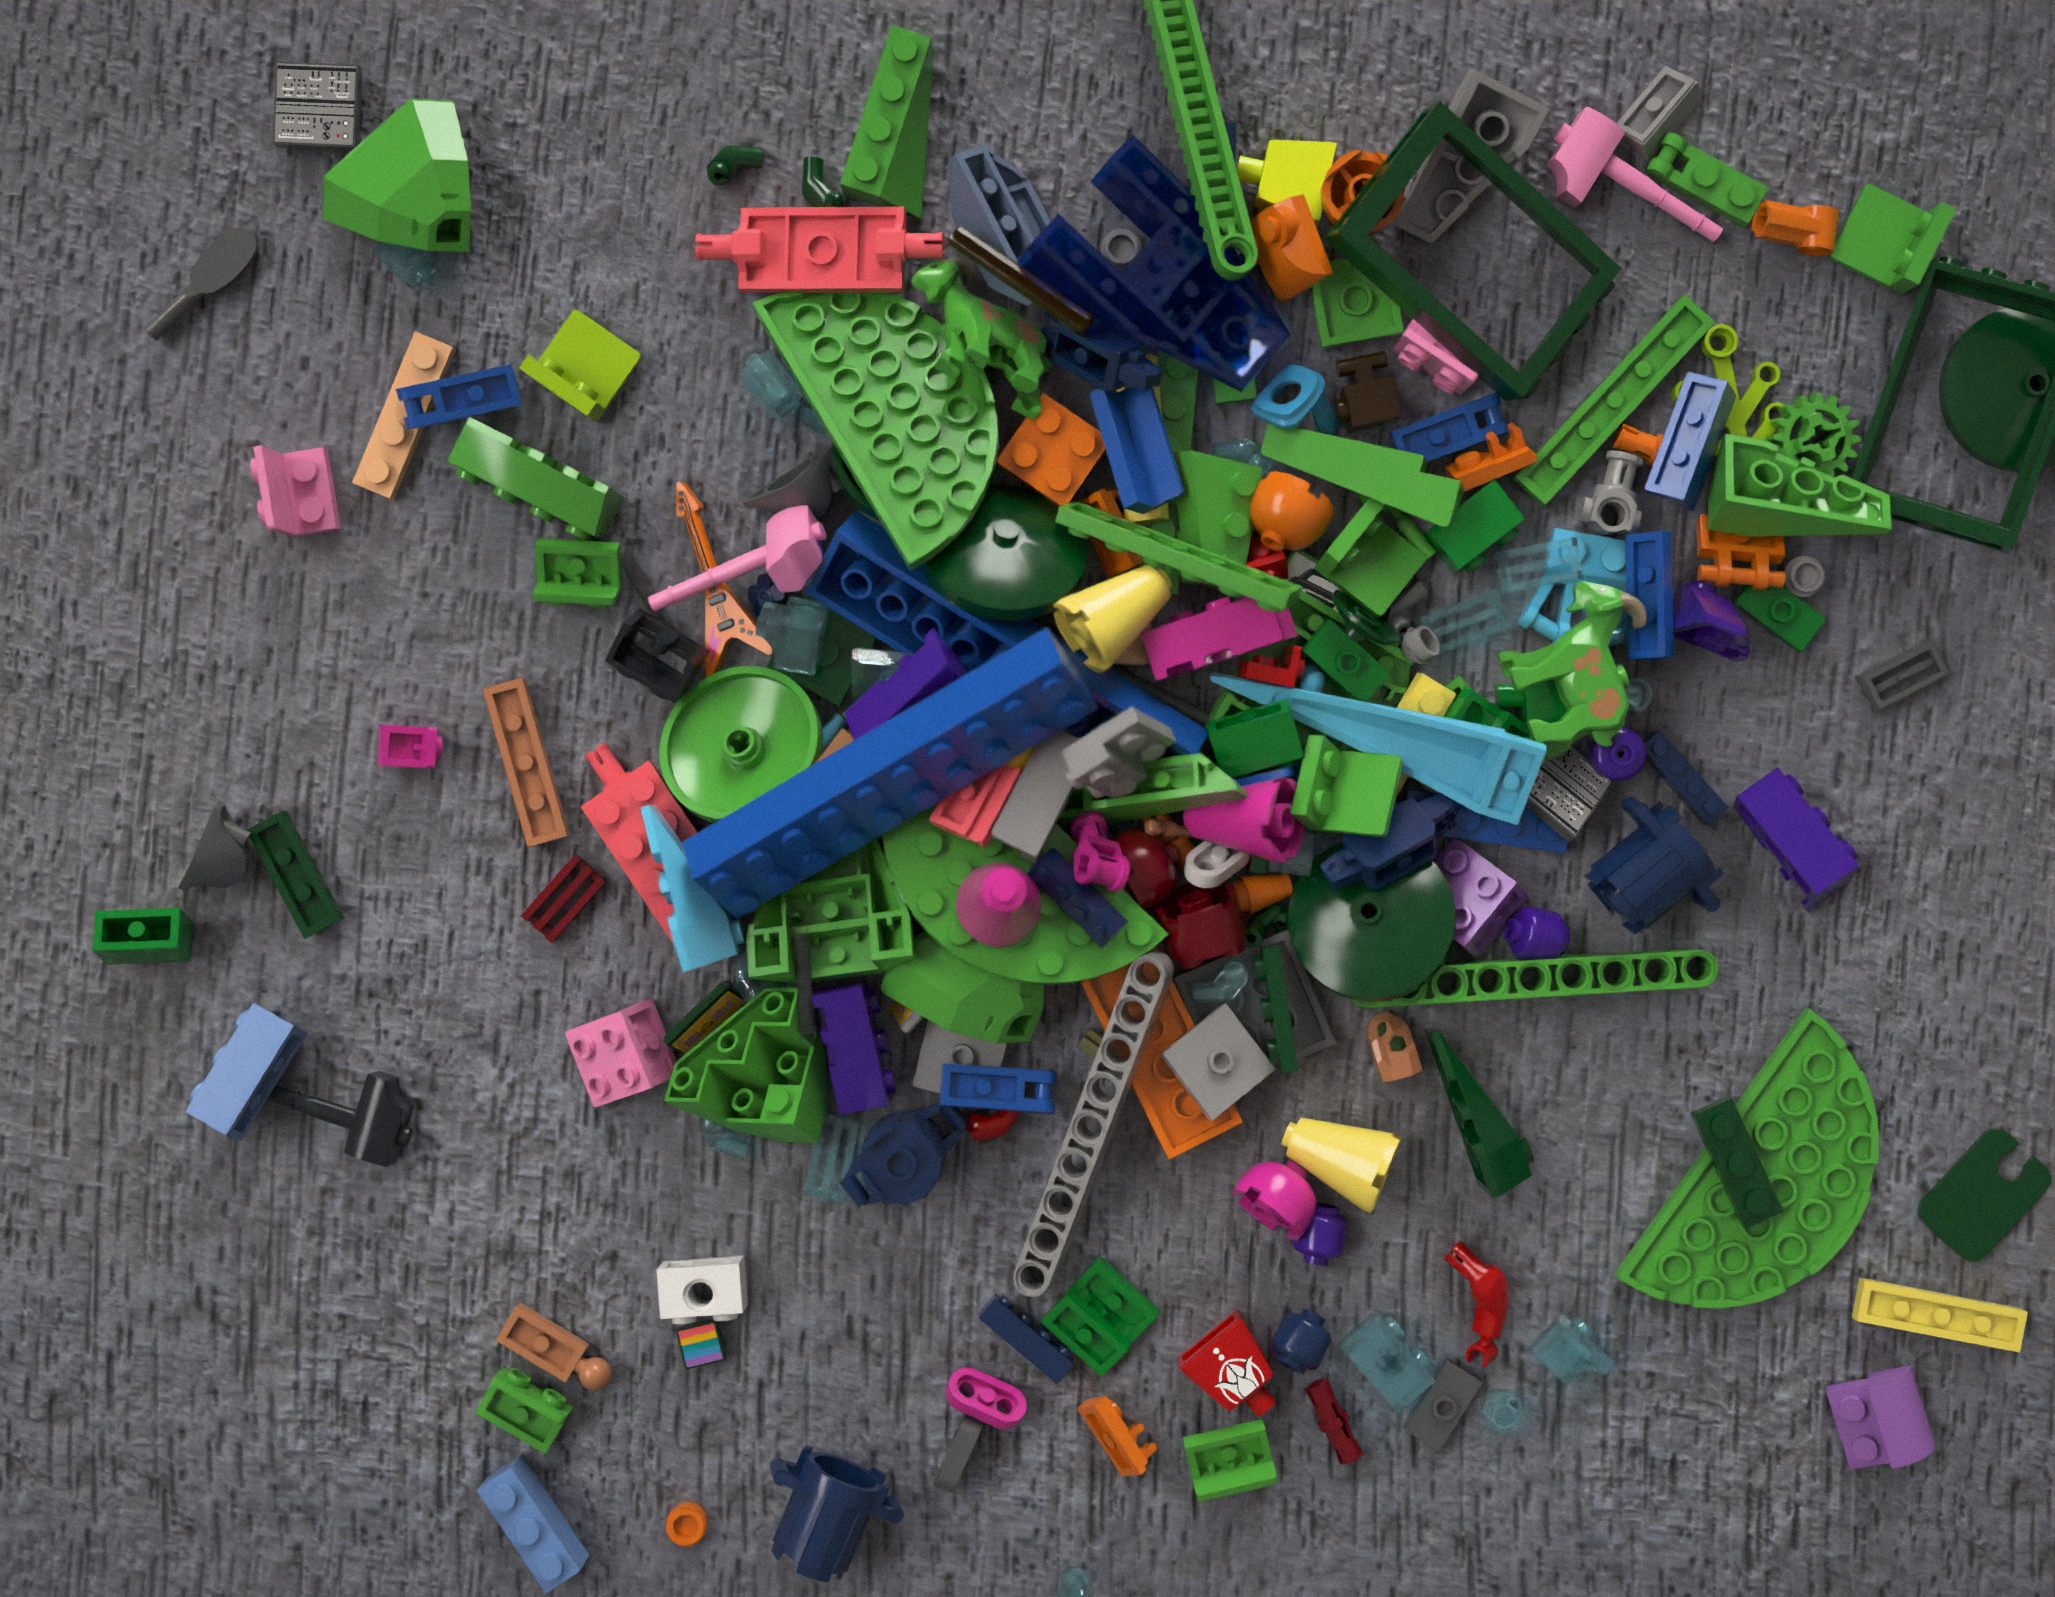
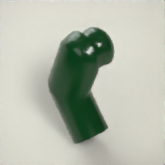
(731, 160)
(1259, 923)

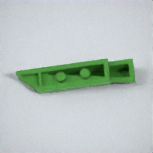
(1170, 787)

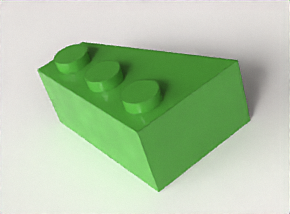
(1215, 505)

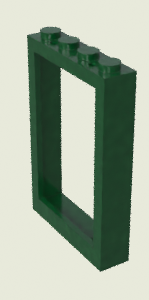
(1351, 241)
(1990, 287)

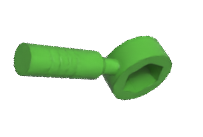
(1407, 528)

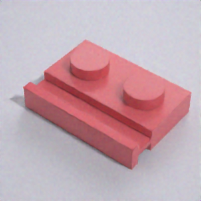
(976, 808)

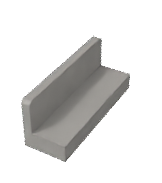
(1037, 799)

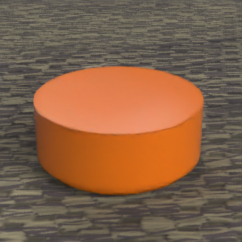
(686, 1524)

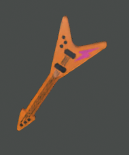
(724, 612)

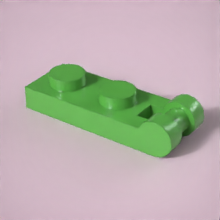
(1707, 180)

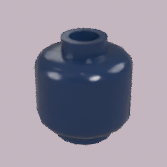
(1301, 1341)

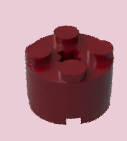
(1202, 923)

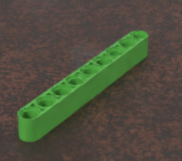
(1550, 983)

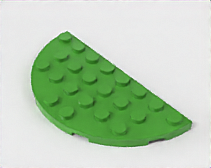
(902, 427)
(928, 874)
(1819, 1148)

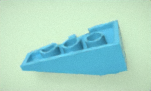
(699, 924)

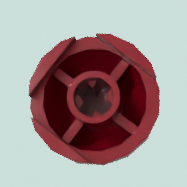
(1151, 866)

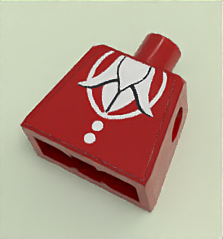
(1230, 1366)

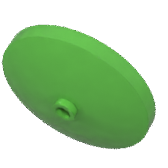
(737, 739)

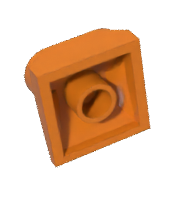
(1289, 248)

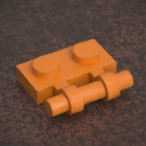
(1731, 547)

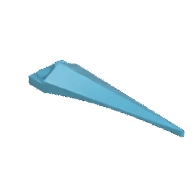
(1458, 758)

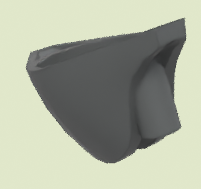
(806, 484)
(222, 853)

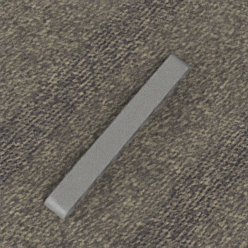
(1079, 1138)

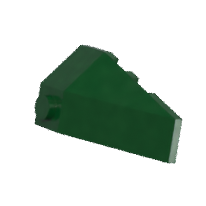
(1490, 1142)

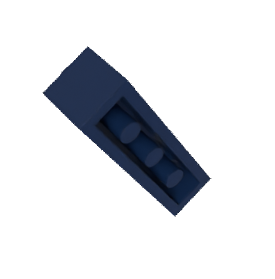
(1683, 778)
(1079, 901)
(1026, 1338)

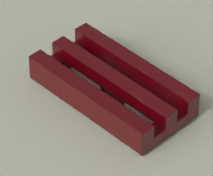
(540, 924)

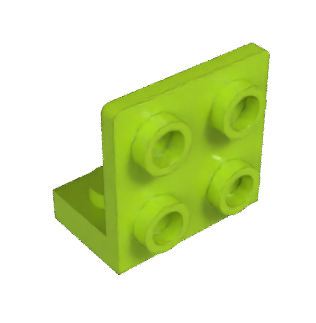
(584, 365)

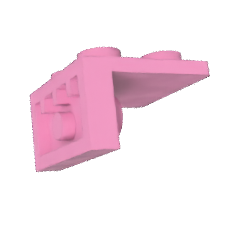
(1422, 351)
(295, 491)
(622, 1053)

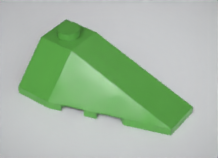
(1773, 495)

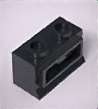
(645, 668)

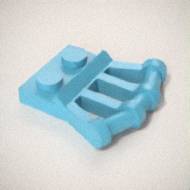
(1601, 563)

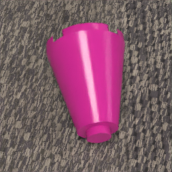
(1252, 825)
(998, 904)

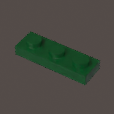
(295, 874)
(1276, 1009)
(1736, 1162)

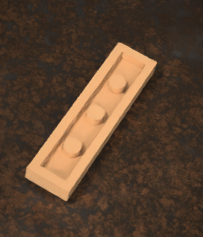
(391, 444)

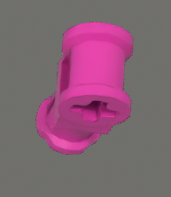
(1097, 857)

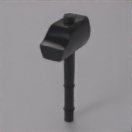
(377, 1125)

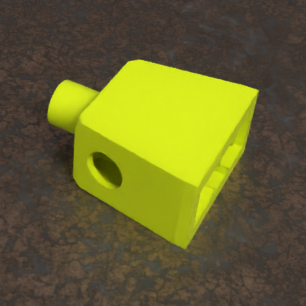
(1289, 171)

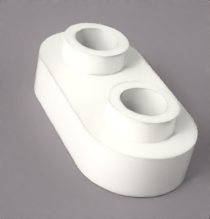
(1213, 864)

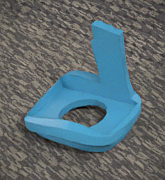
(1310, 400)

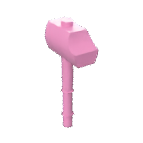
(1588, 149)
(790, 558)

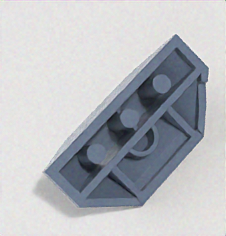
(996, 206)

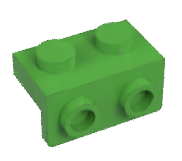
(577, 572)
(524, 1408)
(1230, 1460)

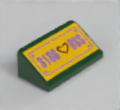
(705, 1017)

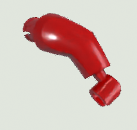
(1491, 1297)

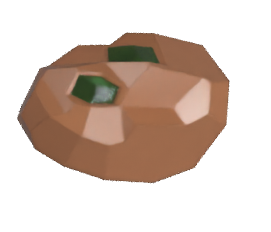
(1392, 1047)

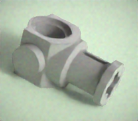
(1614, 493)

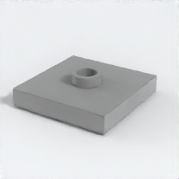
(951, 1048)
(1217, 1061)

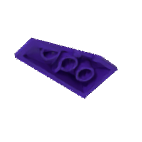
(1709, 621)

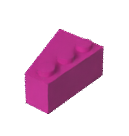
(1214, 636)

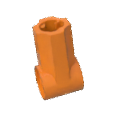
(1807, 227)

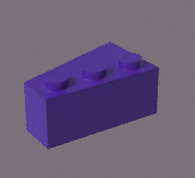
(915, 680)
(1797, 837)
(855, 1046)

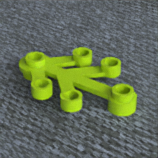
(1723, 369)

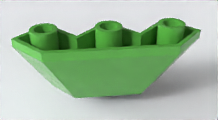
(406, 181)
(964, 996)
(757, 1072)

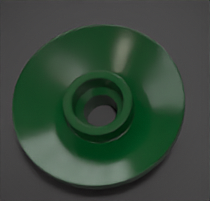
(1362, 623)

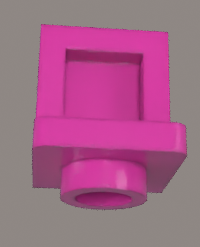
(408, 746)

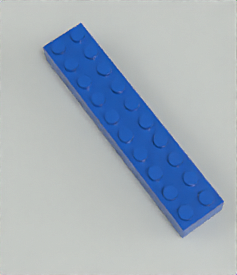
(876, 590)
(889, 774)

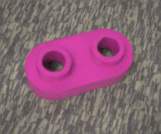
(985, 1396)

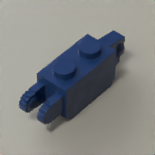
(1102, 355)
(1406, 847)

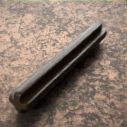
(1021, 280)

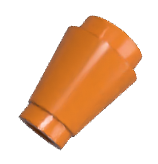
(1261, 890)

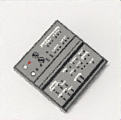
(317, 106)
(1566, 792)

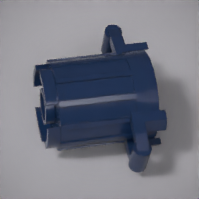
(1653, 868)
(903, 1156)
(828, 1511)

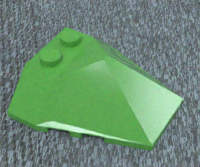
(851, 920)

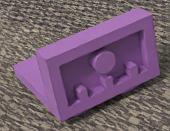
(1481, 894)

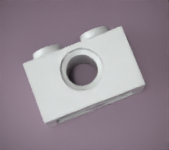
(722, 1274)

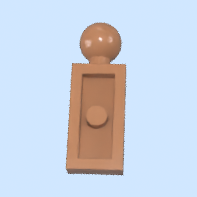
(552, 1348)

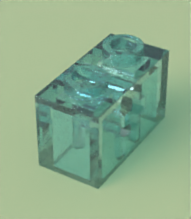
(1397, 1382)

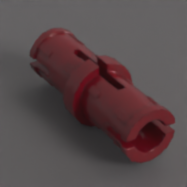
(1333, 1421)

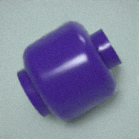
(1609, 764)
(1537, 934)
(1324, 1236)

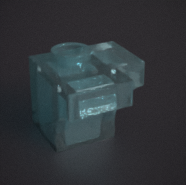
(794, 633)
(1568, 1349)

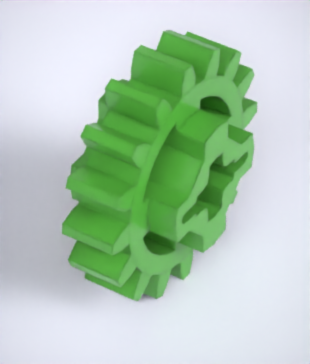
(1807, 423)

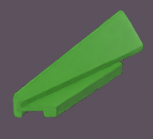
(1368, 469)

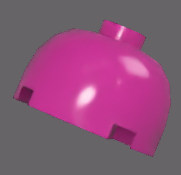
(1278, 1196)

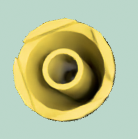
(1111, 614)
(1343, 1157)

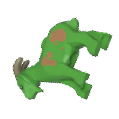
(985, 333)
(1582, 670)

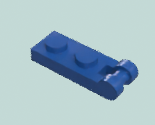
(461, 396)
(1451, 429)
(996, 1088)

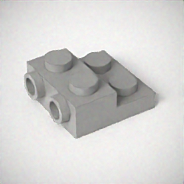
(1113, 754)

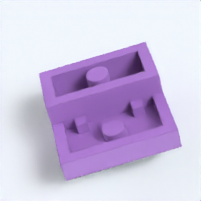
(1882, 1419)

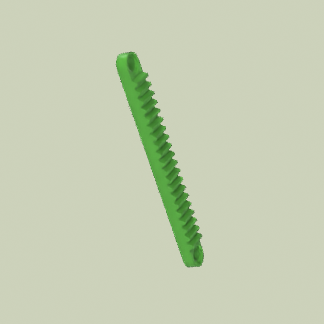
(1202, 134)

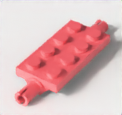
(821, 249)
(621, 825)

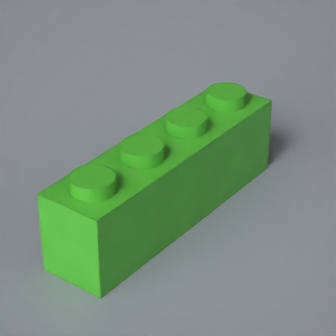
(892, 136)
(536, 479)

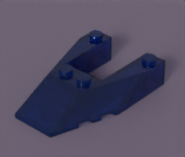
(1170, 287)

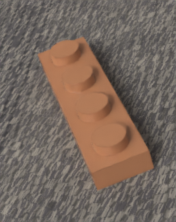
(526, 762)

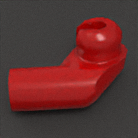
(990, 1126)

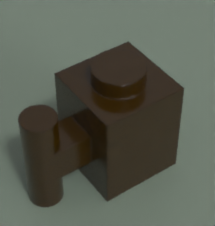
(1370, 400)

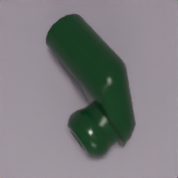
(814, 188)

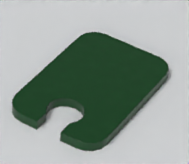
(1974, 1204)

